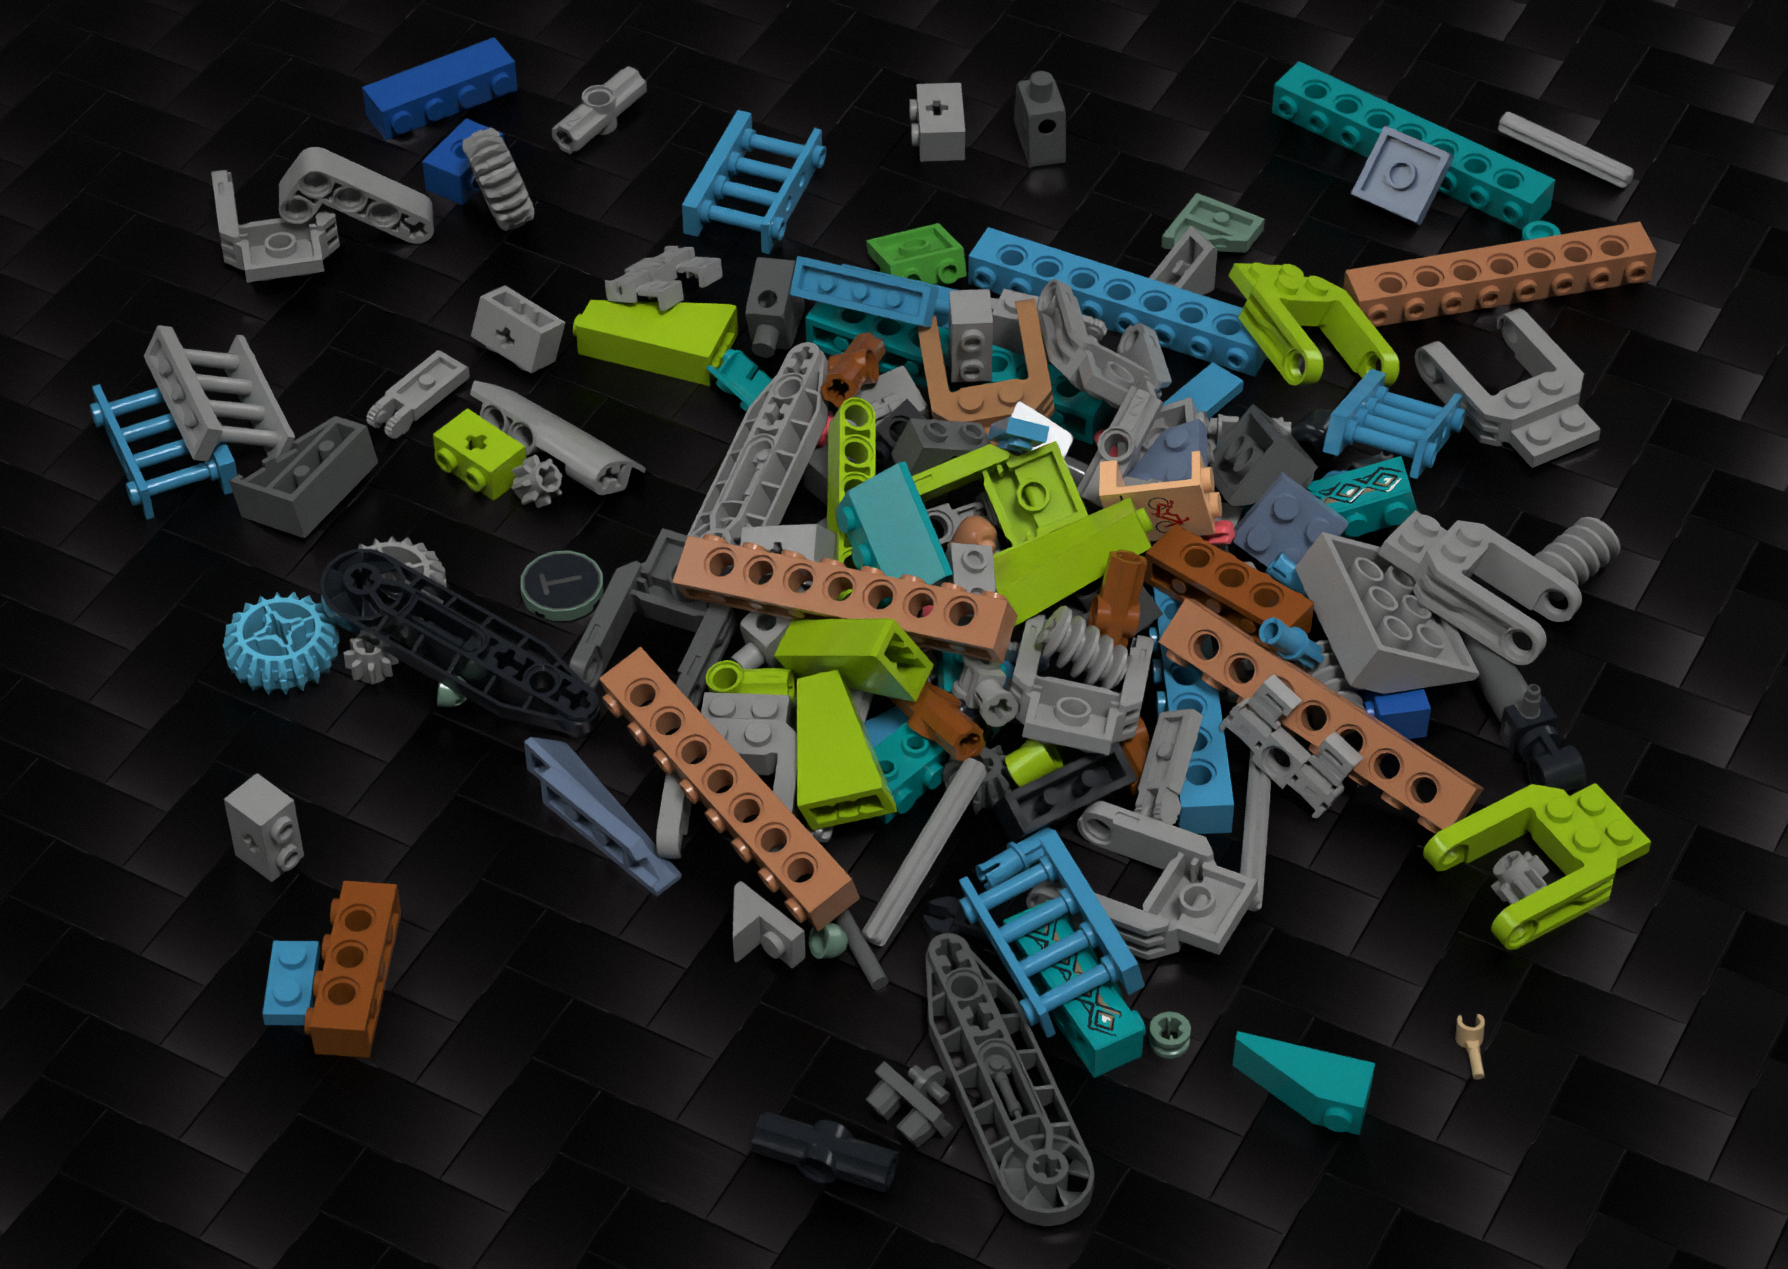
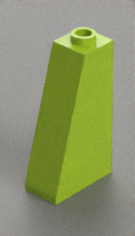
(659, 341)
(1069, 557)
(868, 653)
(835, 757)

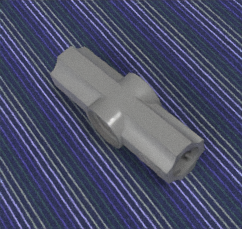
(599, 110)
(1130, 427)

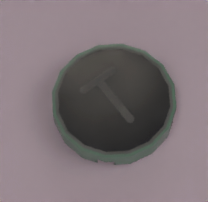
(562, 585)

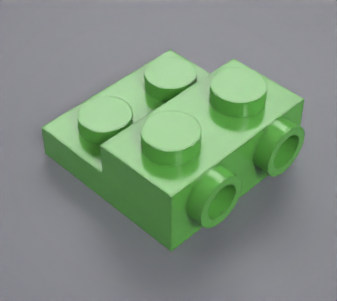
(920, 254)

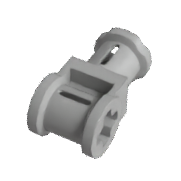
(983, 689)

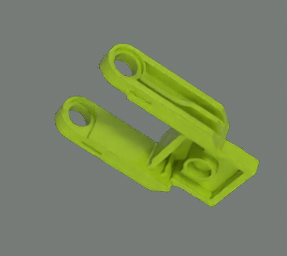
(1285, 300)
(1027, 491)
(1578, 832)

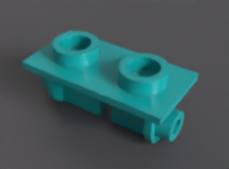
(735, 377)

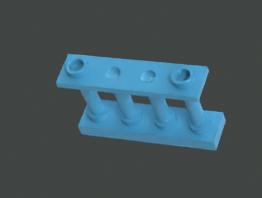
(728, 161)
(871, 292)
(1393, 423)
(219, 467)
(1074, 898)

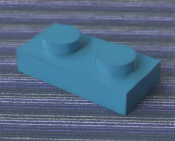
(1017, 434)
(290, 982)

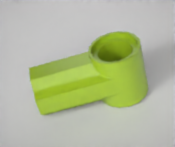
(730, 678)
(1034, 761)

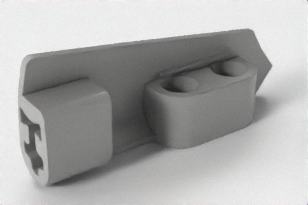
(540, 431)

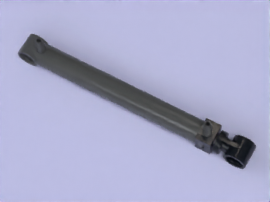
(1523, 713)

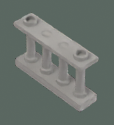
(198, 415)

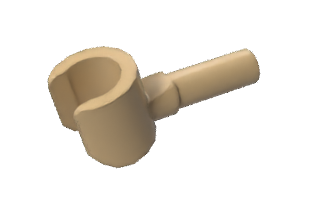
(1471, 1039)

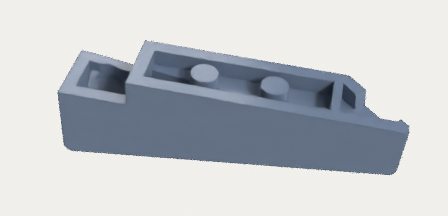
(591, 809)

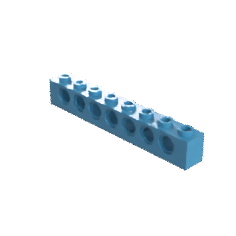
(1119, 298)
(1207, 790)

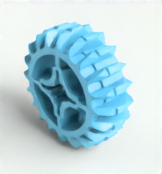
(281, 643)

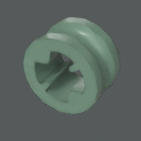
(1170, 1047)

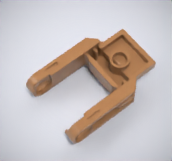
(993, 400)

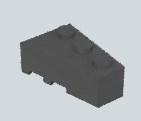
(308, 480)

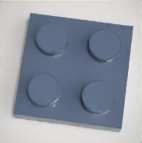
(1402, 175)
(1286, 521)

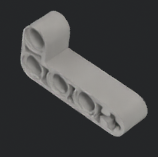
(331, 180)

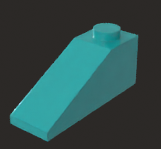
(1313, 1082)

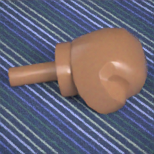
(975, 531)

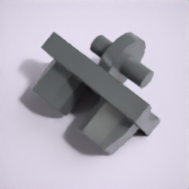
(924, 1116)

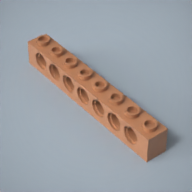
(1502, 274)
(706, 557)
(1454, 791)
(815, 900)

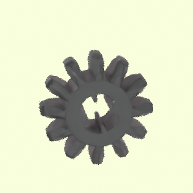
(994, 785)

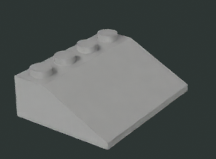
(1377, 622)

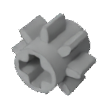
(537, 481)
(368, 661)
(1518, 876)

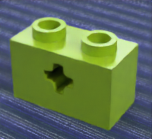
(478, 453)

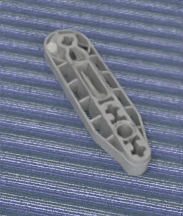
(768, 450)

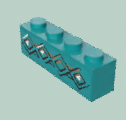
(1366, 496)
(1094, 1023)

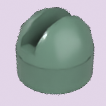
(448, 697)
(828, 942)

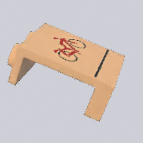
(1181, 502)

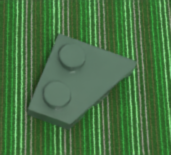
(1219, 223)

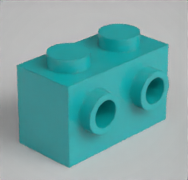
(910, 767)

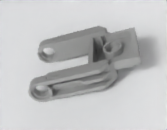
(272, 246)
(1091, 365)
(1533, 416)
(1442, 572)
(1073, 711)
(762, 737)
(1191, 898)

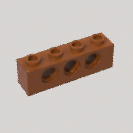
(1194, 569)
(354, 969)

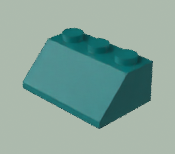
(892, 529)

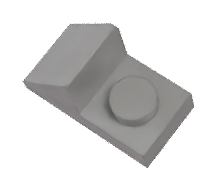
(761, 923)

